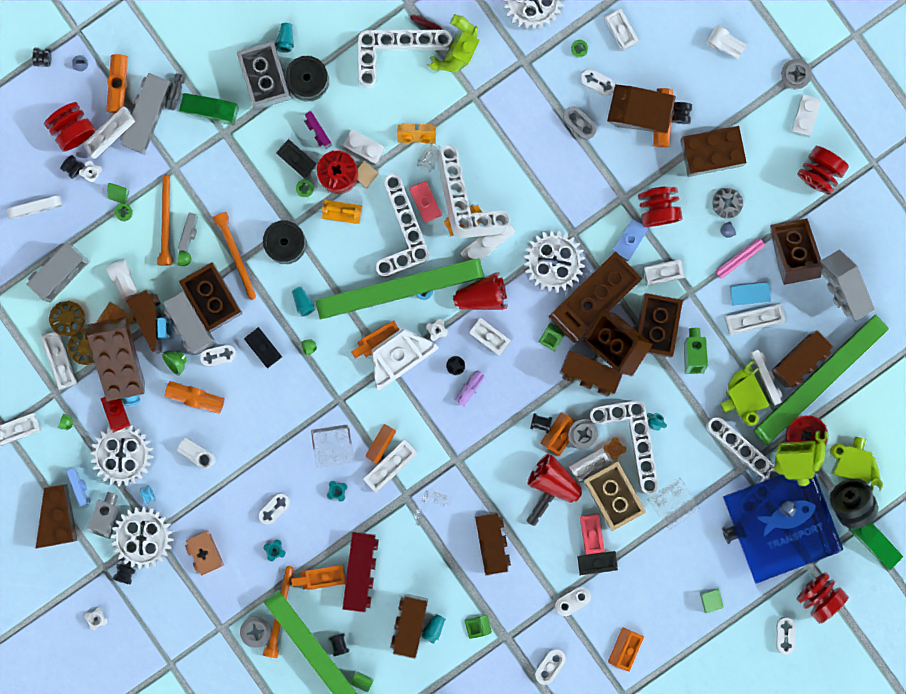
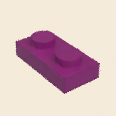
(321, 137)

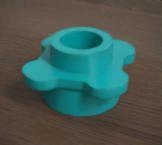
(656, 421)
(333, 495)
(269, 550)

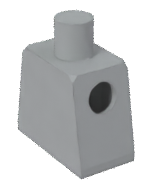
(103, 524)

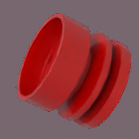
(69, 126)
(821, 172)
(341, 182)
(660, 206)
(807, 424)
(826, 601)

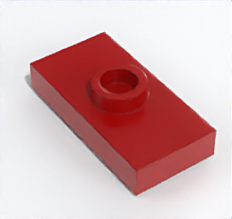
(115, 414)

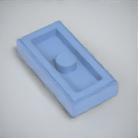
(630, 239)
(78, 486)

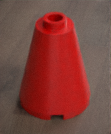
(482, 295)
(554, 480)

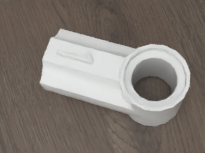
(722, 40)
(120, 274)
(195, 453)

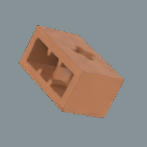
(213, 559)

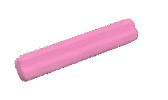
(740, 258)

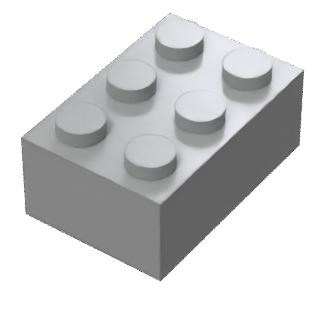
(263, 75)
(57, 272)
(846, 285)
(188, 324)

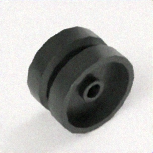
(302, 68)
(284, 231)
(854, 503)

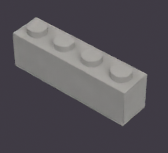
(146, 113)

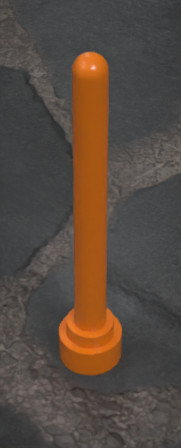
(222, 222)
(165, 257)
(271, 648)

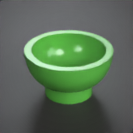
(175, 361)

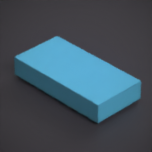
(750, 294)
(164, 329)

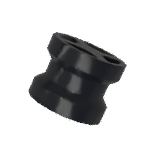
(41, 57)
(71, 166)
(455, 365)
(124, 574)

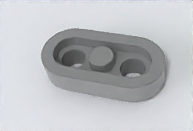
(579, 123)

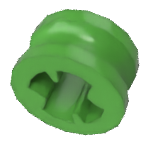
(575, 44)
(300, 184)
(127, 216)

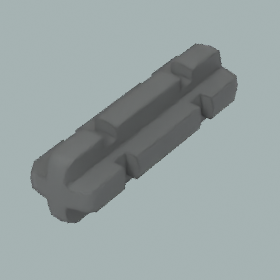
(175, 91)
(539, 509)

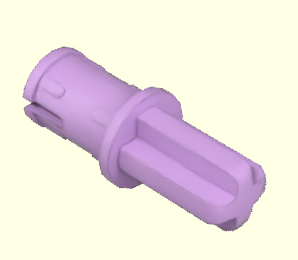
(470, 388)

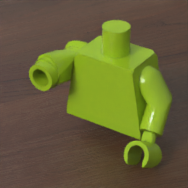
(461, 49)
(745, 395)
(800, 459)
(856, 463)

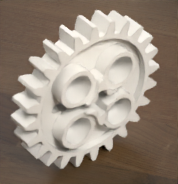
(518, 8)
(556, 244)
(104, 454)
(159, 539)

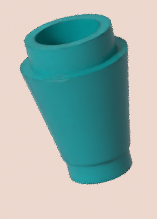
(285, 38)
(302, 302)
(433, 629)

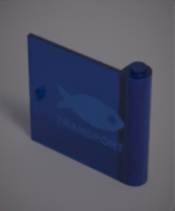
(774, 540)

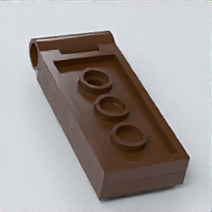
(601, 290)

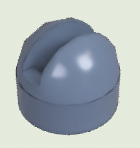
(80, 66)
(728, 230)
(788, 509)

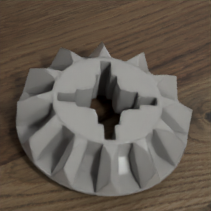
(803, 69)
(718, 203)
(590, 430)
(250, 639)

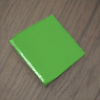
(117, 193)
(551, 337)
(711, 601)
(478, 627)
(362, 681)

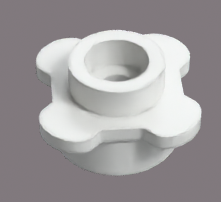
(91, 177)
(442, 331)
(90, 619)

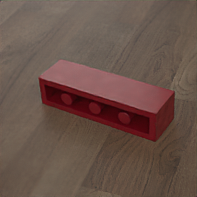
(359, 572)

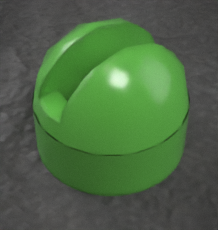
(184, 258)
(309, 346)
(66, 422)

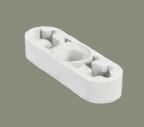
(34, 207)

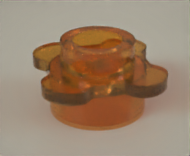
(609, 449)

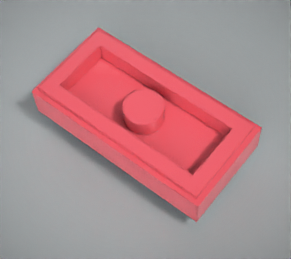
(425, 202)
(592, 534)

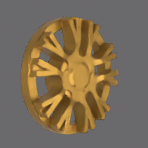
(67, 318)
(82, 347)

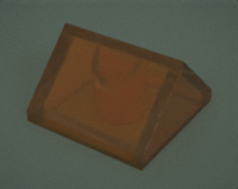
(114, 311)

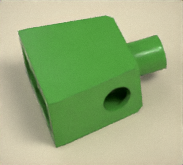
(695, 360)

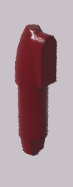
(426, 23)

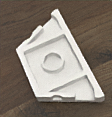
(399, 355)

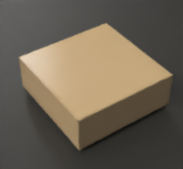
(366, 174)

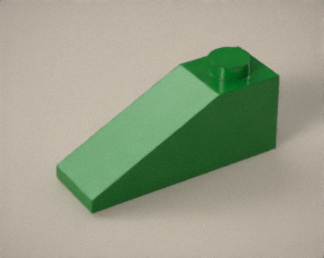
(209, 108)
(878, 545)

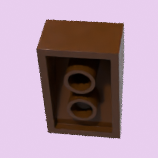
(641, 109)
(796, 251)
(146, 313)

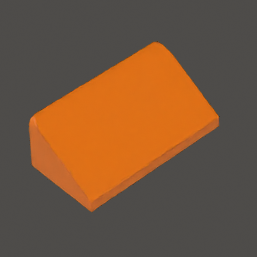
(558, 434)
(380, 443)
(625, 649)

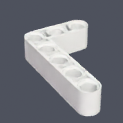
(395, 45)
(460, 200)
(413, 226)
(636, 438)
(735, 447)

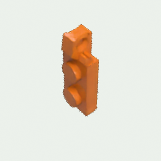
(374, 339)
(320, 577)

